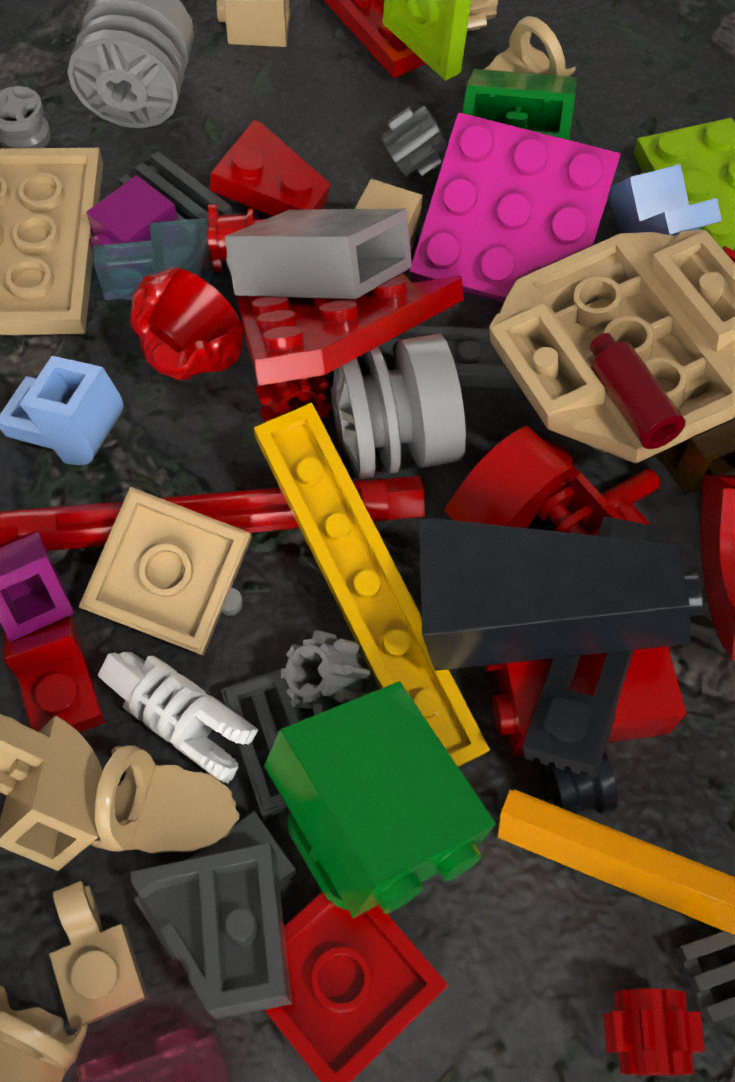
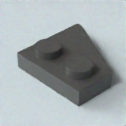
(224, 926)

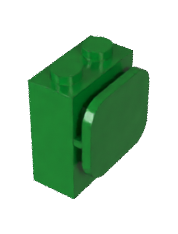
(376, 801)

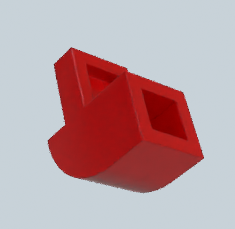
(513, 481)

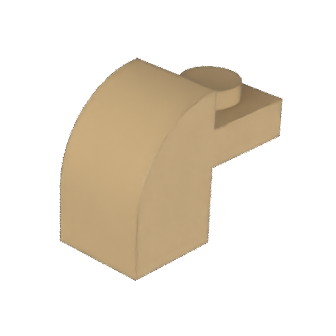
(48, 791)

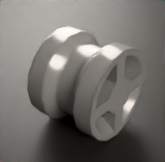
(22, 119)

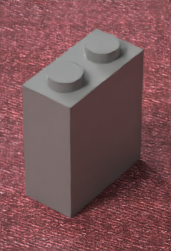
(319, 253)

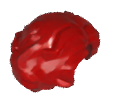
(185, 324)

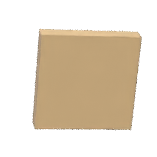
(166, 571)

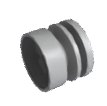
(131, 59)
(410, 404)

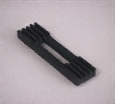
(573, 725)

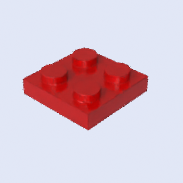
(350, 987)

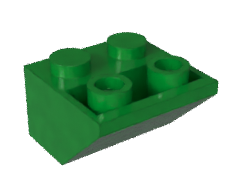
(522, 100)

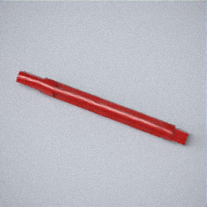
(248, 510)

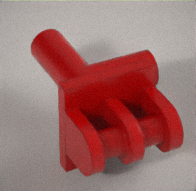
(582, 507)

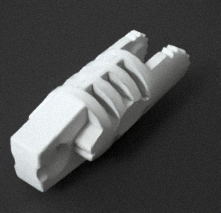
(177, 710)

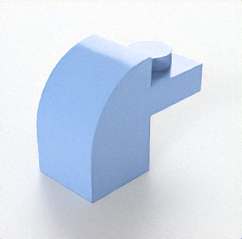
(659, 204)
(64, 410)

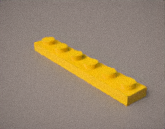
(363, 575)

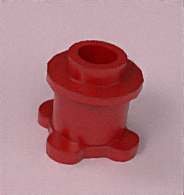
(221, 226)

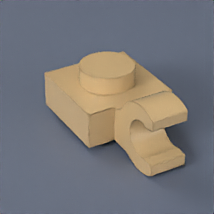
(99, 967)

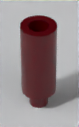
(635, 392)

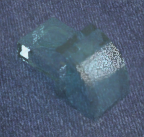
(171, 245)

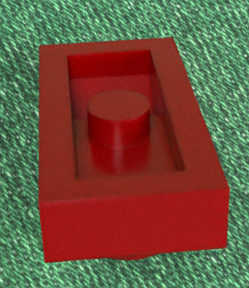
(54, 676)

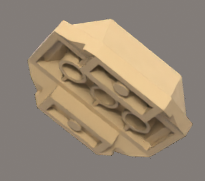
(644, 289)

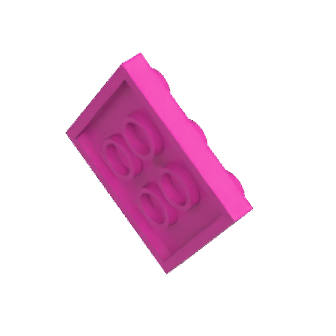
(510, 205)

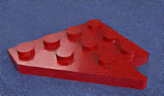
(317, 335)

